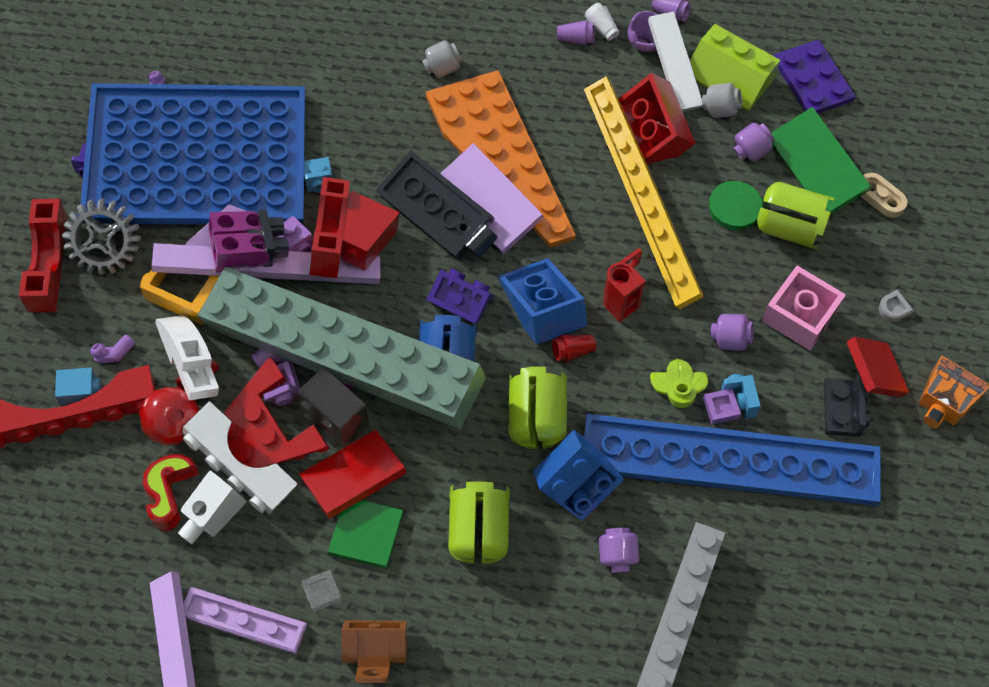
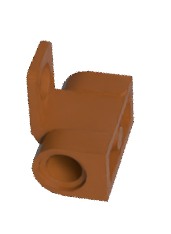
(374, 647)

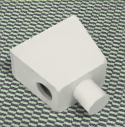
(210, 507)

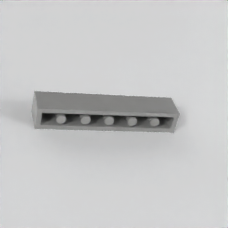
(681, 607)

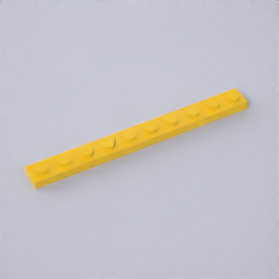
(643, 194)

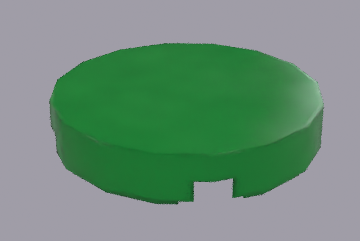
(735, 205)

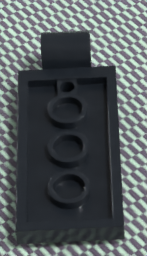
(438, 207)

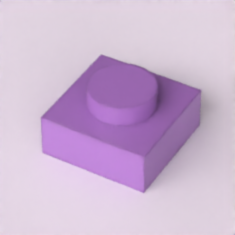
(721, 406)

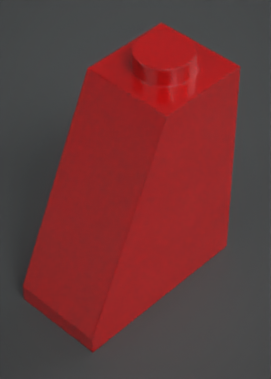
(366, 230)

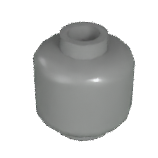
(442, 59)
(722, 100)

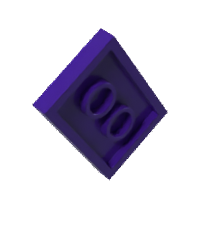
(814, 77)

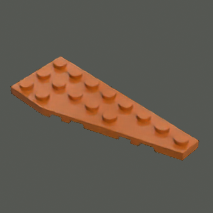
(485, 115)

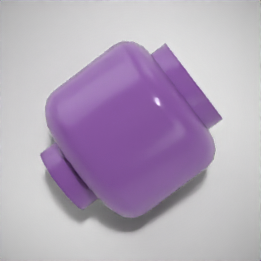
(753, 142)
(732, 332)
(619, 549)

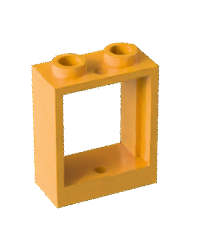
(171, 302)

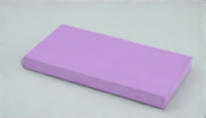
(496, 194)

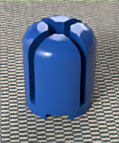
(450, 329)

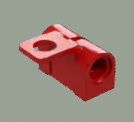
(624, 287)

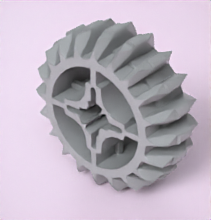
(81, 250)

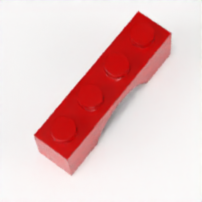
(329, 228)
(41, 281)

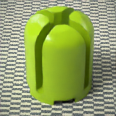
(797, 200)
(537, 408)
(495, 522)

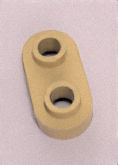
(883, 195)

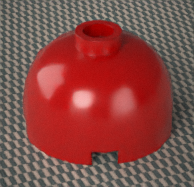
(165, 415)

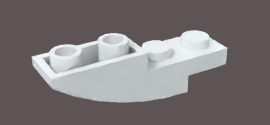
(190, 355)

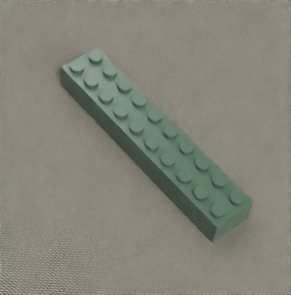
(345, 345)

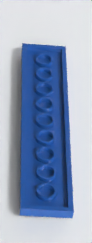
(738, 459)

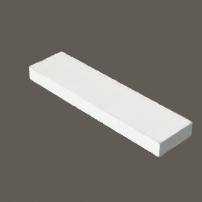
(675, 60)

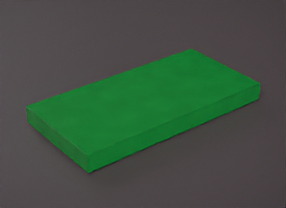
(819, 160)

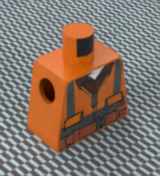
(950, 393)

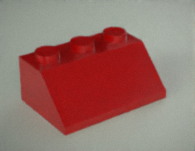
(656, 119)

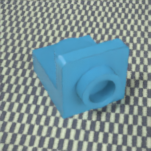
(315, 171)
(745, 393)

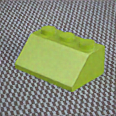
(730, 59)

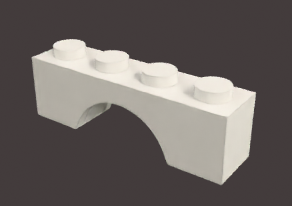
(264, 485)

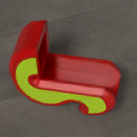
(157, 484)

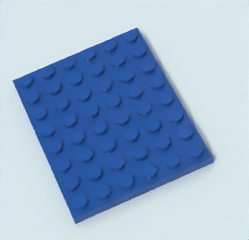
(195, 150)

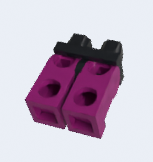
(246, 239)

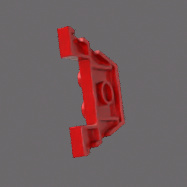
(255, 434)

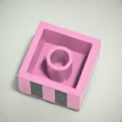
(803, 307)

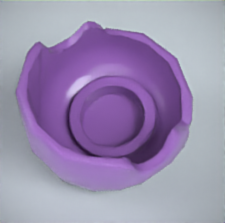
(640, 29)

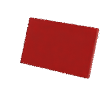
(352, 473)

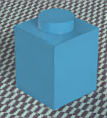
(75, 385)

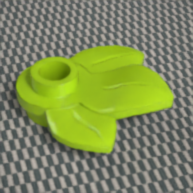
(679, 383)

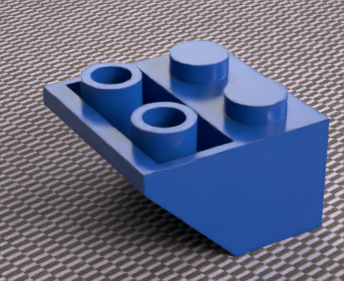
(577, 475)

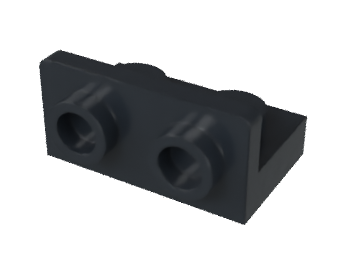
(845, 407)

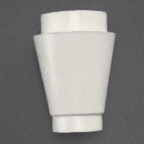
(602, 21)

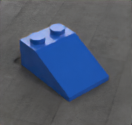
(544, 301)

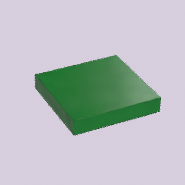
(366, 533)

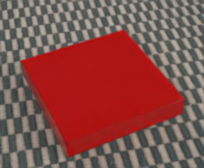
(877, 367)

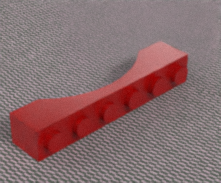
(111, 403)

